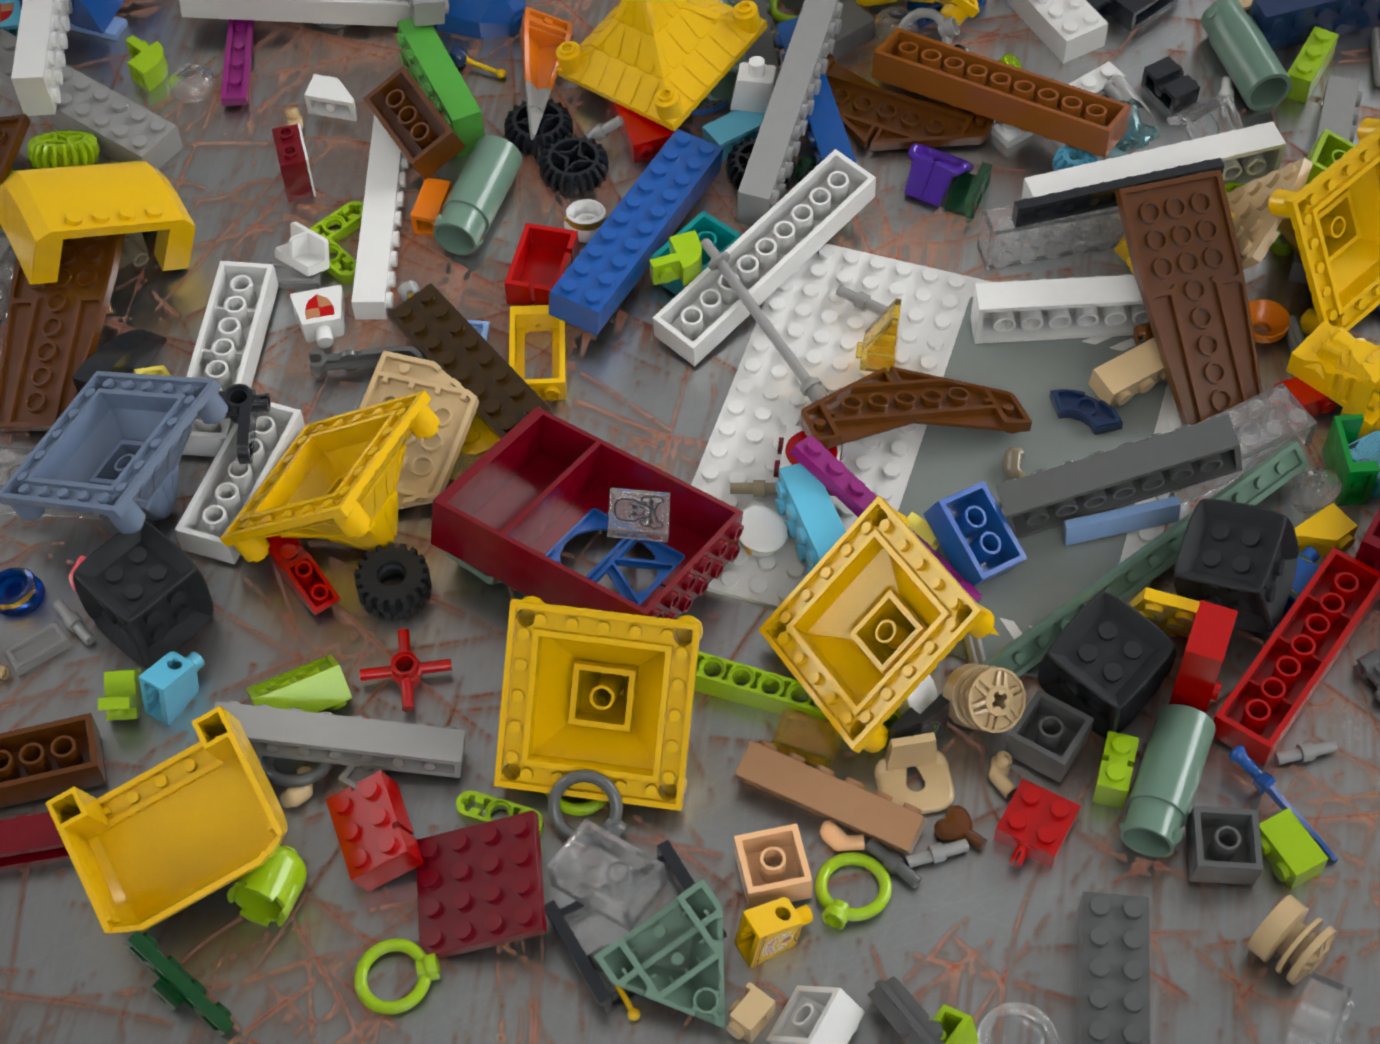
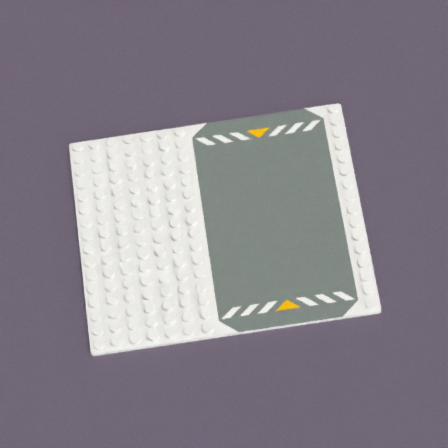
(921, 461)

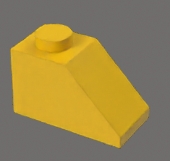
(1327, 530)

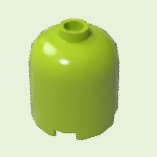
(270, 889)

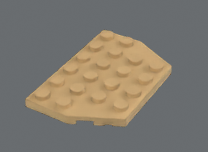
(1252, 218)
(431, 460)

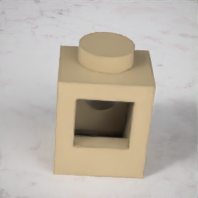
(750, 1013)

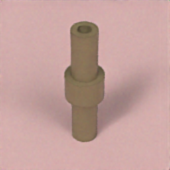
(758, 488)

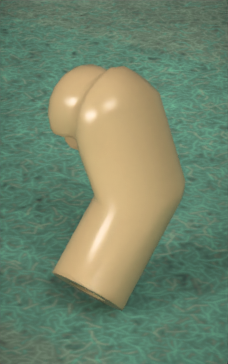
(999, 772)

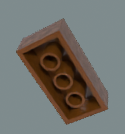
(414, 122)
(50, 759)

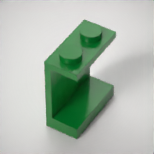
(1356, 477)

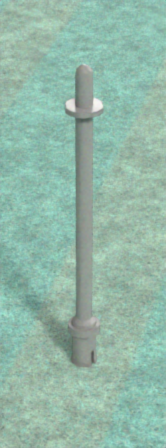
(809, 385)

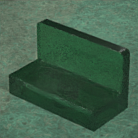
(969, 192)

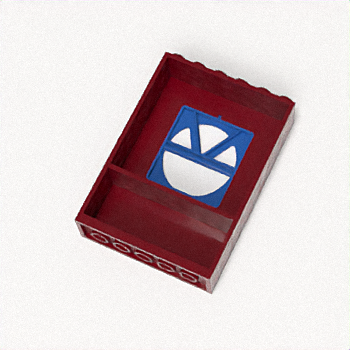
(555, 483)

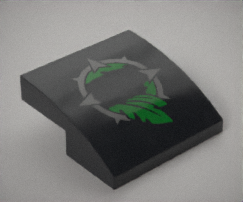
(931, 720)

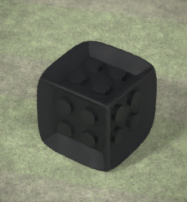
(1238, 560)
(144, 594)
(1107, 662)

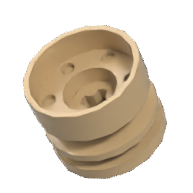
(985, 697)
(1295, 942)

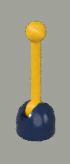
(460, 58)

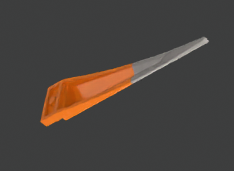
(539, 40)

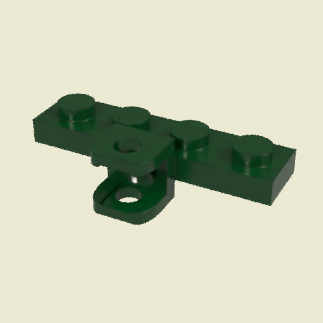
(177, 985)

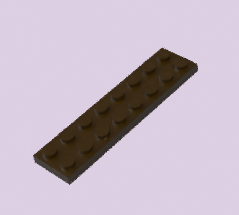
(464, 354)

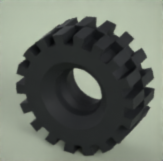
(393, 599)

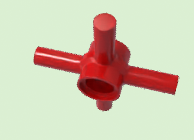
(403, 660)

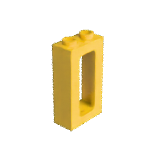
(533, 319)

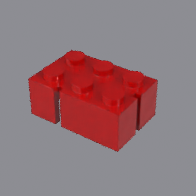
(539, 263)
(367, 831)

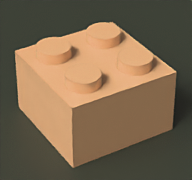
(773, 865)

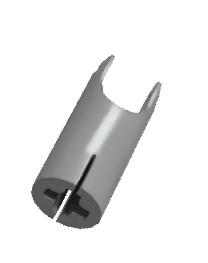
(1123, 92)

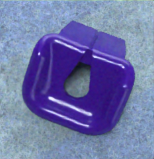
(931, 179)

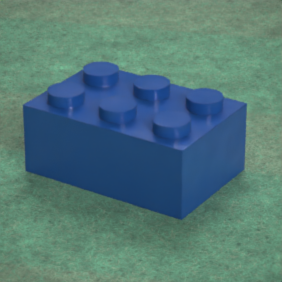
(975, 534)

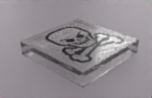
(638, 514)

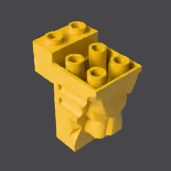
(1341, 370)

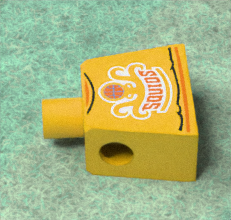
(770, 930)

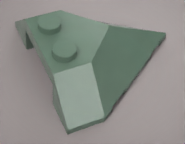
(675, 956)

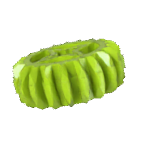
(63, 149)

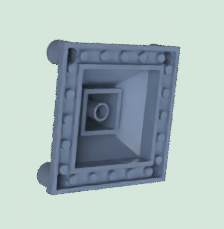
(115, 449)

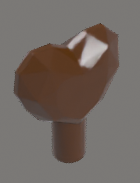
(958, 826)

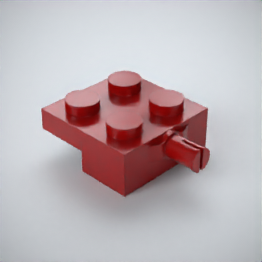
(1036, 824)

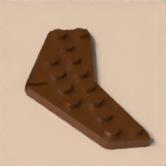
(899, 118)
(908, 397)

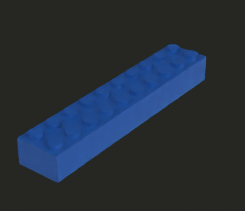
(635, 231)

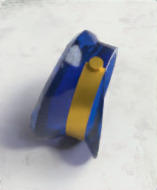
(20, 592)

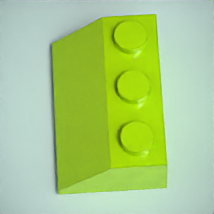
(307, 687)

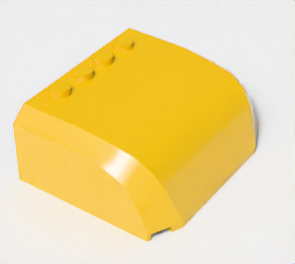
(91, 201)
(173, 828)

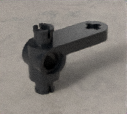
(243, 410)

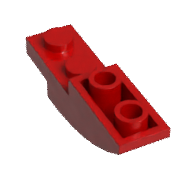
(302, 574)

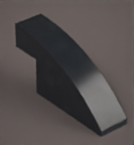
(1130, 12)
(121, 354)

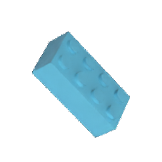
(808, 514)

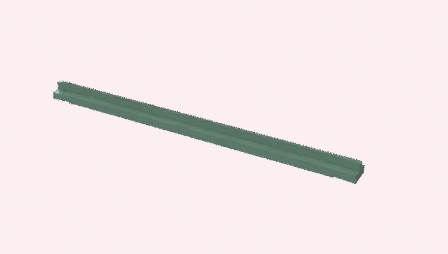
(1148, 561)

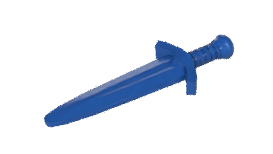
(1264, 783)

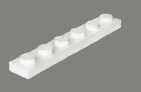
(1092, 81)

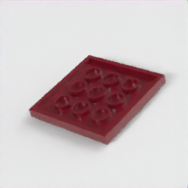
(481, 886)

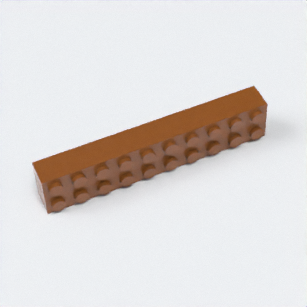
(1001, 92)

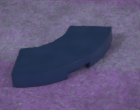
(1078, 406)

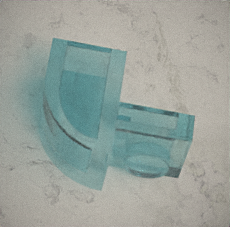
(1137, 134)

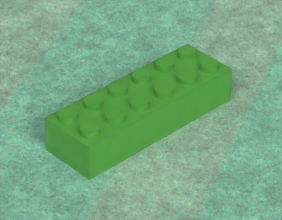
(440, 80)

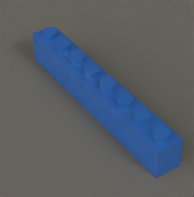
(825, 122)

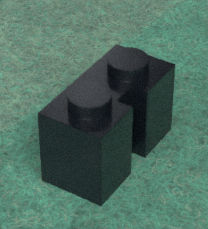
(1169, 86)

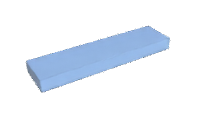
(1121, 520)

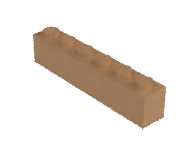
(831, 797)

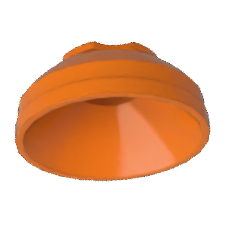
(1271, 316)

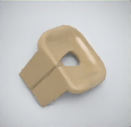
(932, 766)

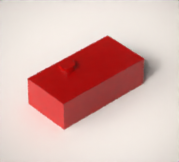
(1204, 656)

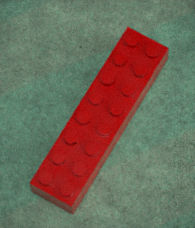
(1297, 656)

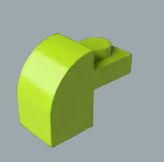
(147, 63)
(682, 262)
(122, 694)

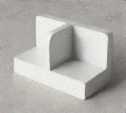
(305, 251)

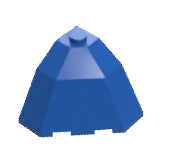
(483, 18)

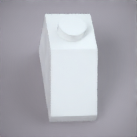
(329, 98)

